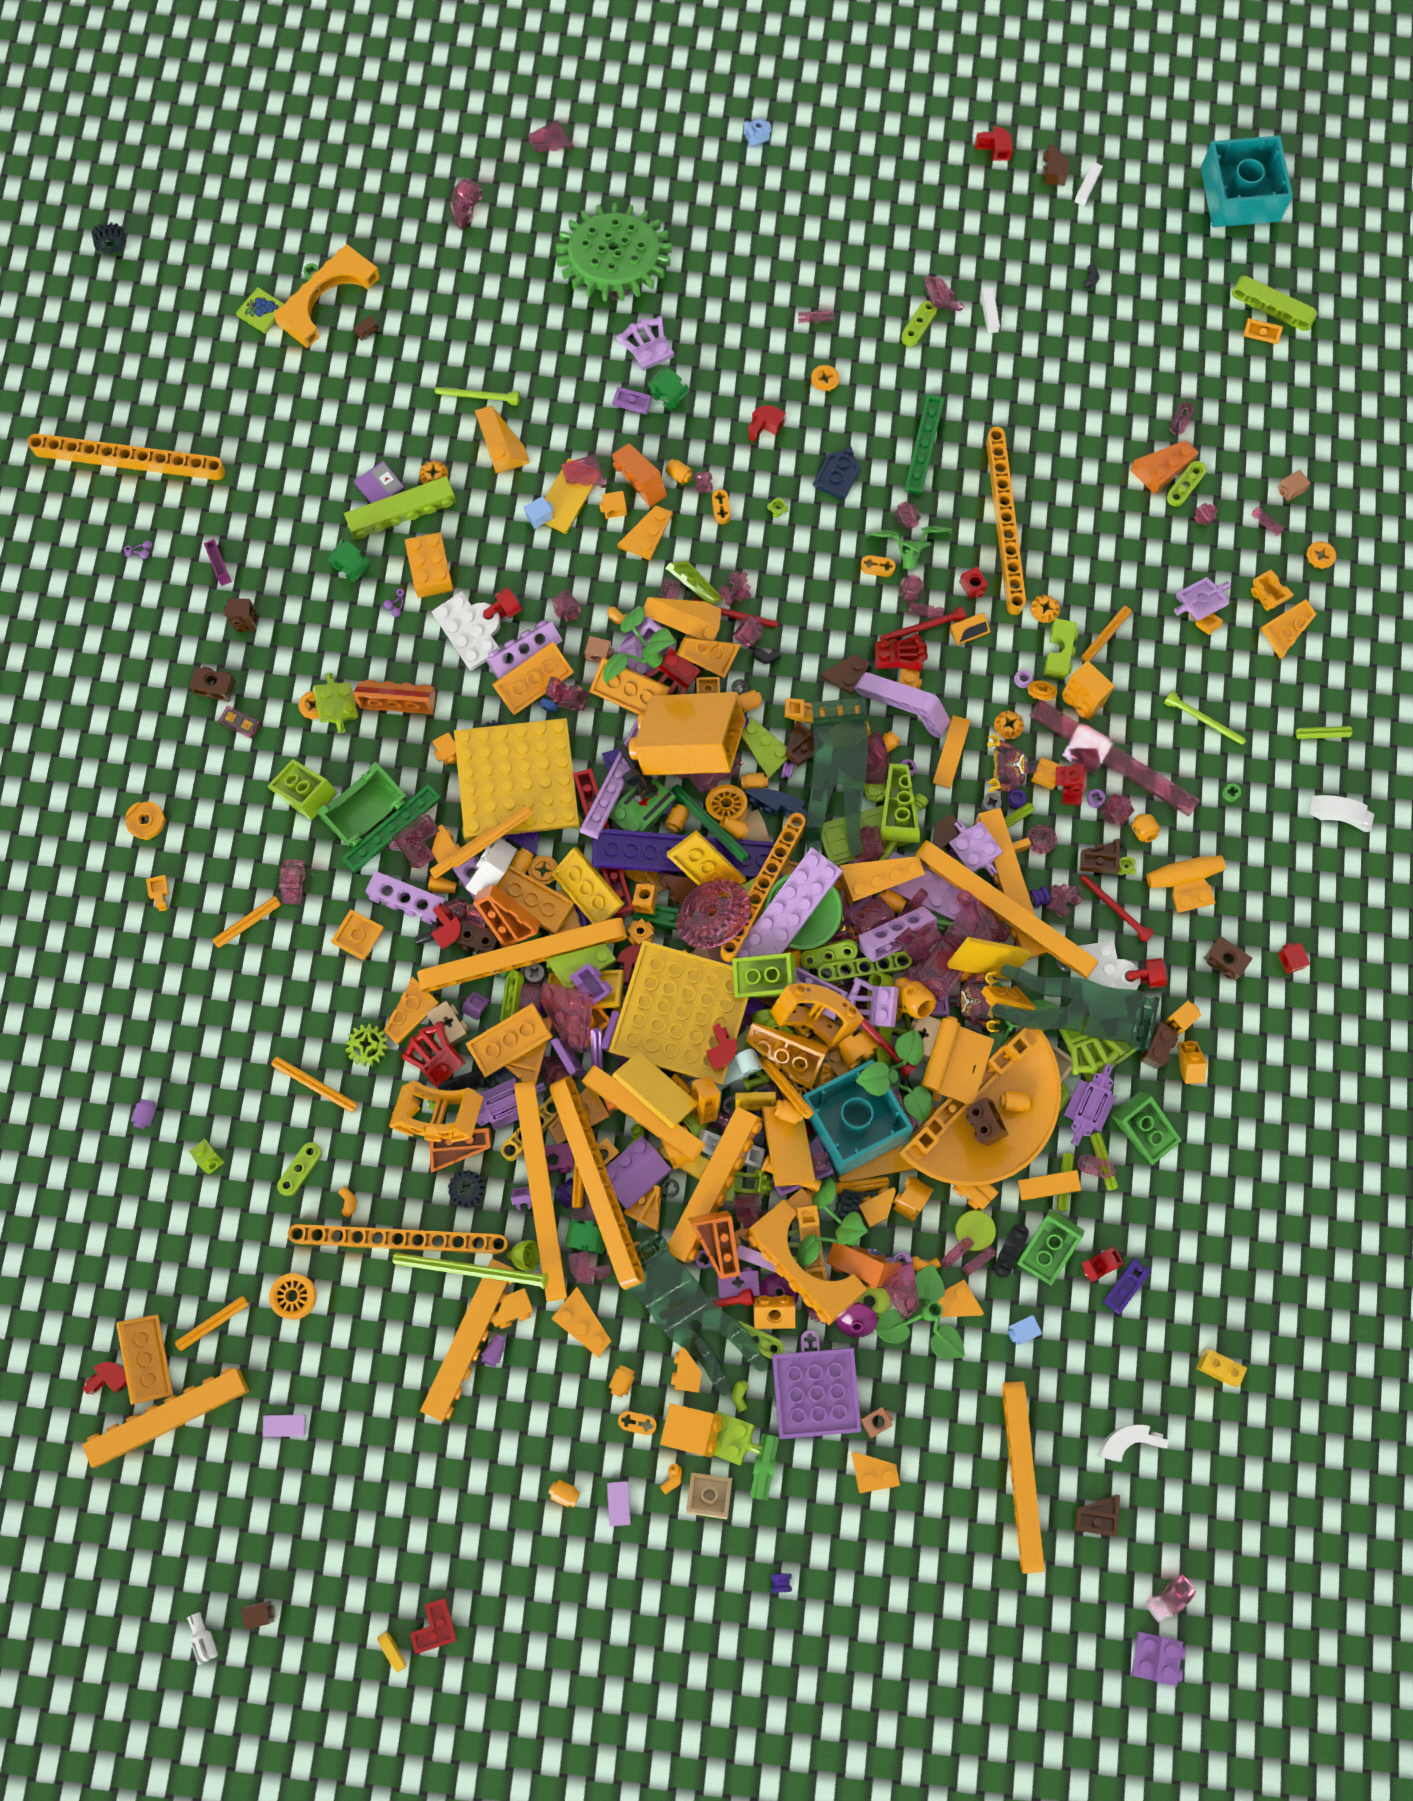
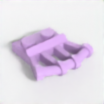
(652, 352)
(635, 647)
(882, 1001)

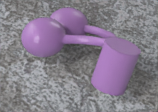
(143, 554)
(388, 604)

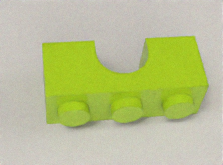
(1058, 664)

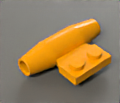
(1188, 880)

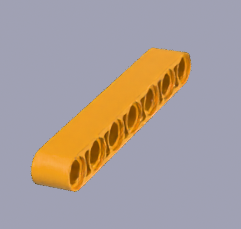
(625, 1101)

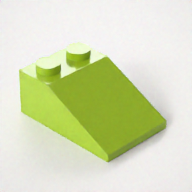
(302, 789)
(763, 975)

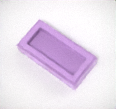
(284, 1425)
(618, 1503)

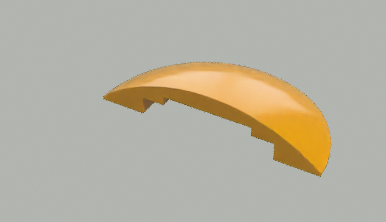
(946, 1141)

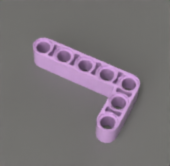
(906, 698)

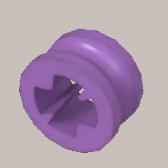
(911, 763)
(787, 770)
(1101, 796)
(701, 1264)

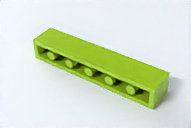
(400, 508)

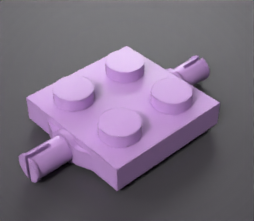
(1202, 598)
(976, 847)

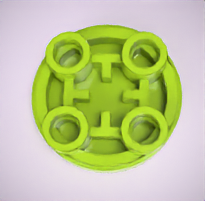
(978, 1227)

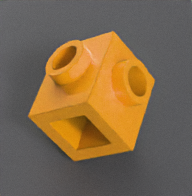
(637, 939)

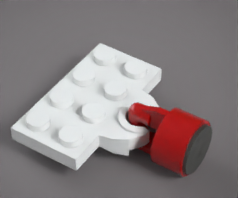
(473, 626)
(1121, 972)

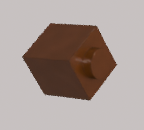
(258, 1615)

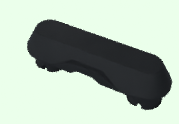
(466, 1080)
(1011, 1250)

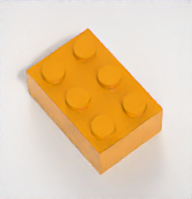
(429, 565)
(1087, 690)

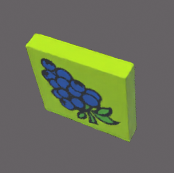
(259, 310)

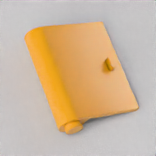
(957, 1062)

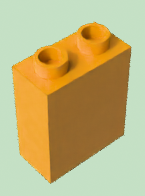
(688, 734)

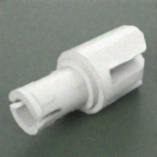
(202, 1640)

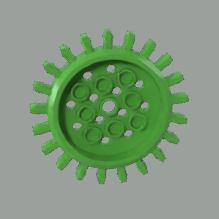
(627, 271)

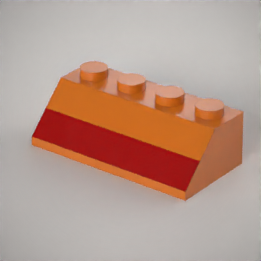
(395, 697)

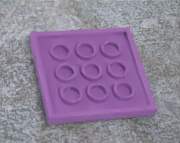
(816, 1393)

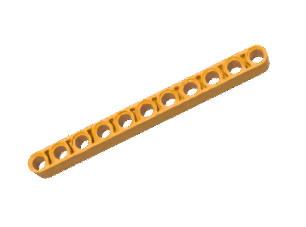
(118, 455)
(1005, 528)
(1007, 909)
(520, 955)
(597, 1183)
(540, 1189)
(389, 1235)

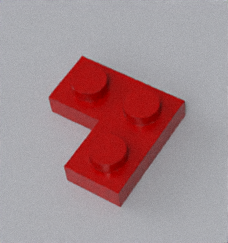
(440, 1630)

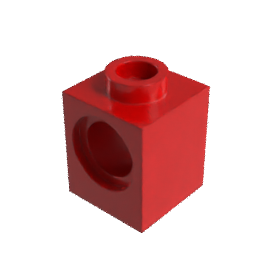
(973, 575)
(1293, 957)

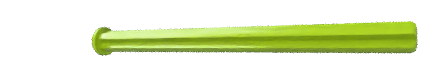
(471, 1269)

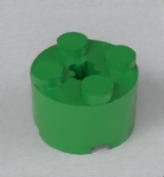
(668, 388)
(348, 560)
(584, 1237)

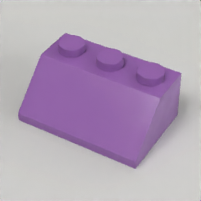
(636, 1172)

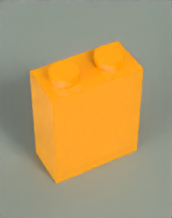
(691, 1430)

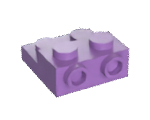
(1158, 1658)

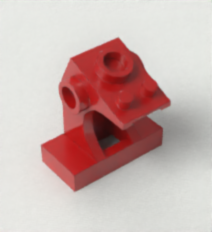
(1074, 777)

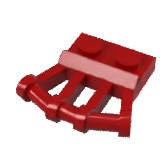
(901, 654)
(677, 669)
(445, 1061)

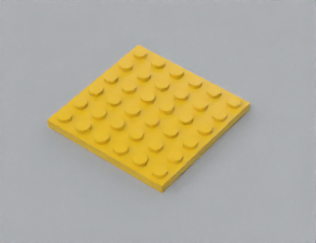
(516, 768)
(673, 1008)

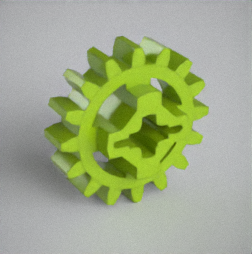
(367, 1037)

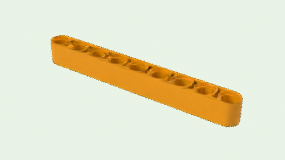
(768, 879)
(1022, 1477)

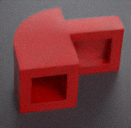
(998, 141)
(766, 418)
(449, 929)
(628, 959)
(725, 1052)
(1102, 1264)
(108, 1373)

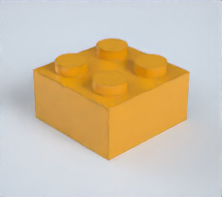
(708, 685)
(1045, 773)

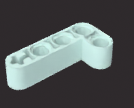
(742, 1066)

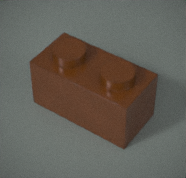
(366, 328)

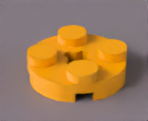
(148, 830)

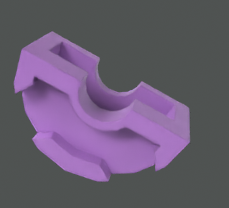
(589, 980)

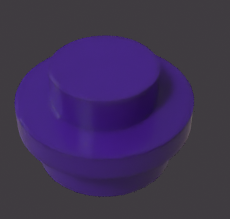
(1016, 799)

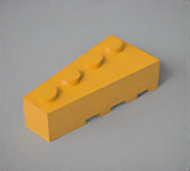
(875, 876)

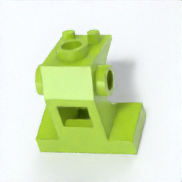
(762, 1184)

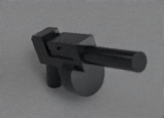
(635, 776)

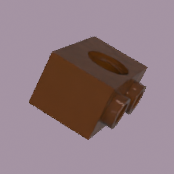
(220, 690)
(1238, 958)

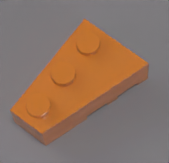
(1163, 465)
(640, 474)
(505, 916)
(448, 1152)
(718, 1240)
(862, 1264)

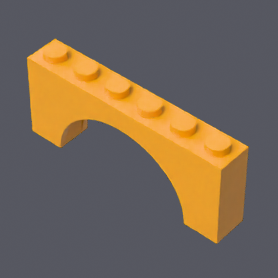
(343, 268)
(827, 1298)

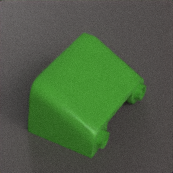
(362, 805)

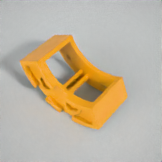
(812, 1018)
(436, 1131)

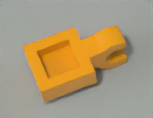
(157, 889)

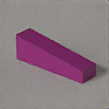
(217, 562)

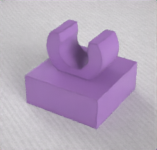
(520, 1196)

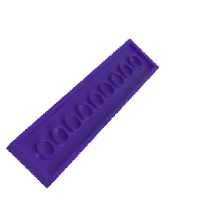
(649, 852)

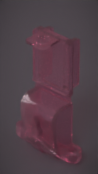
(972, 921)

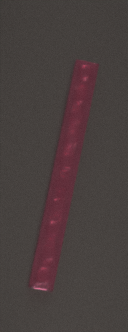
(1120, 761)

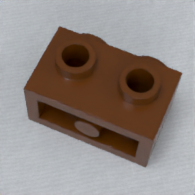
(241, 615)
(476, 939)
(1162, 1041)
(986, 1121)

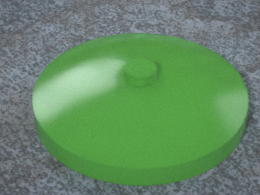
(821, 924)

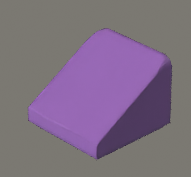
(475, 1005)

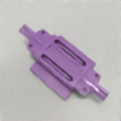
(1090, 1104)
(500, 1105)

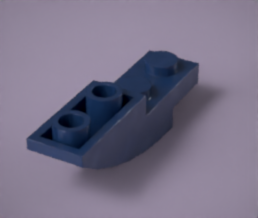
(776, 801)

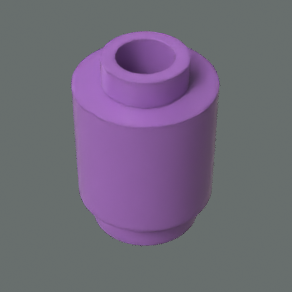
(143, 1114)

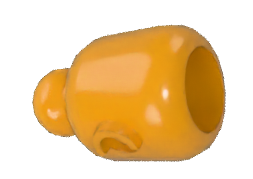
(915, 998)

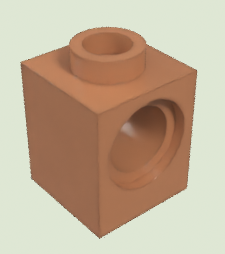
(1293, 485)
(597, 649)
(870, 1428)

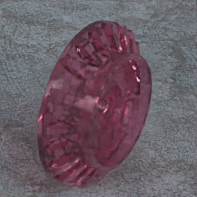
(715, 930)

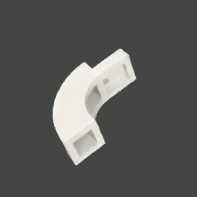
(1342, 809)
(752, 1158)
(1120, 1439)

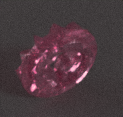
(1050, 838)

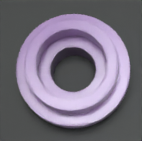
(1023, 673)

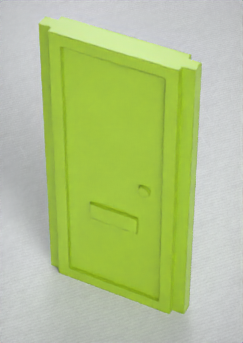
(835, 838)

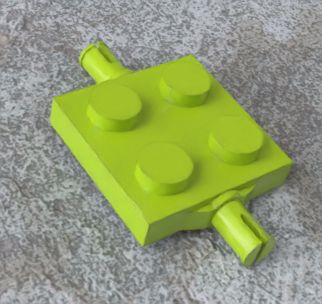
(335, 702)
(735, 1439)

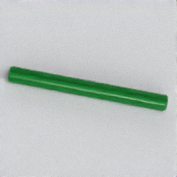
(710, 823)

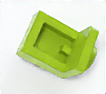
(206, 1156)

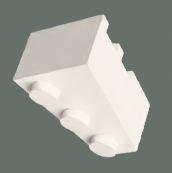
(491, 865)

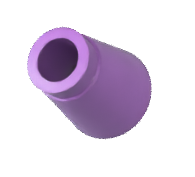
(493, 1352)

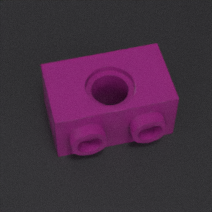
(565, 1157)

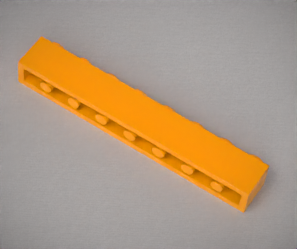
(1009, 875)
(715, 1180)
(465, 1346)
(166, 1417)

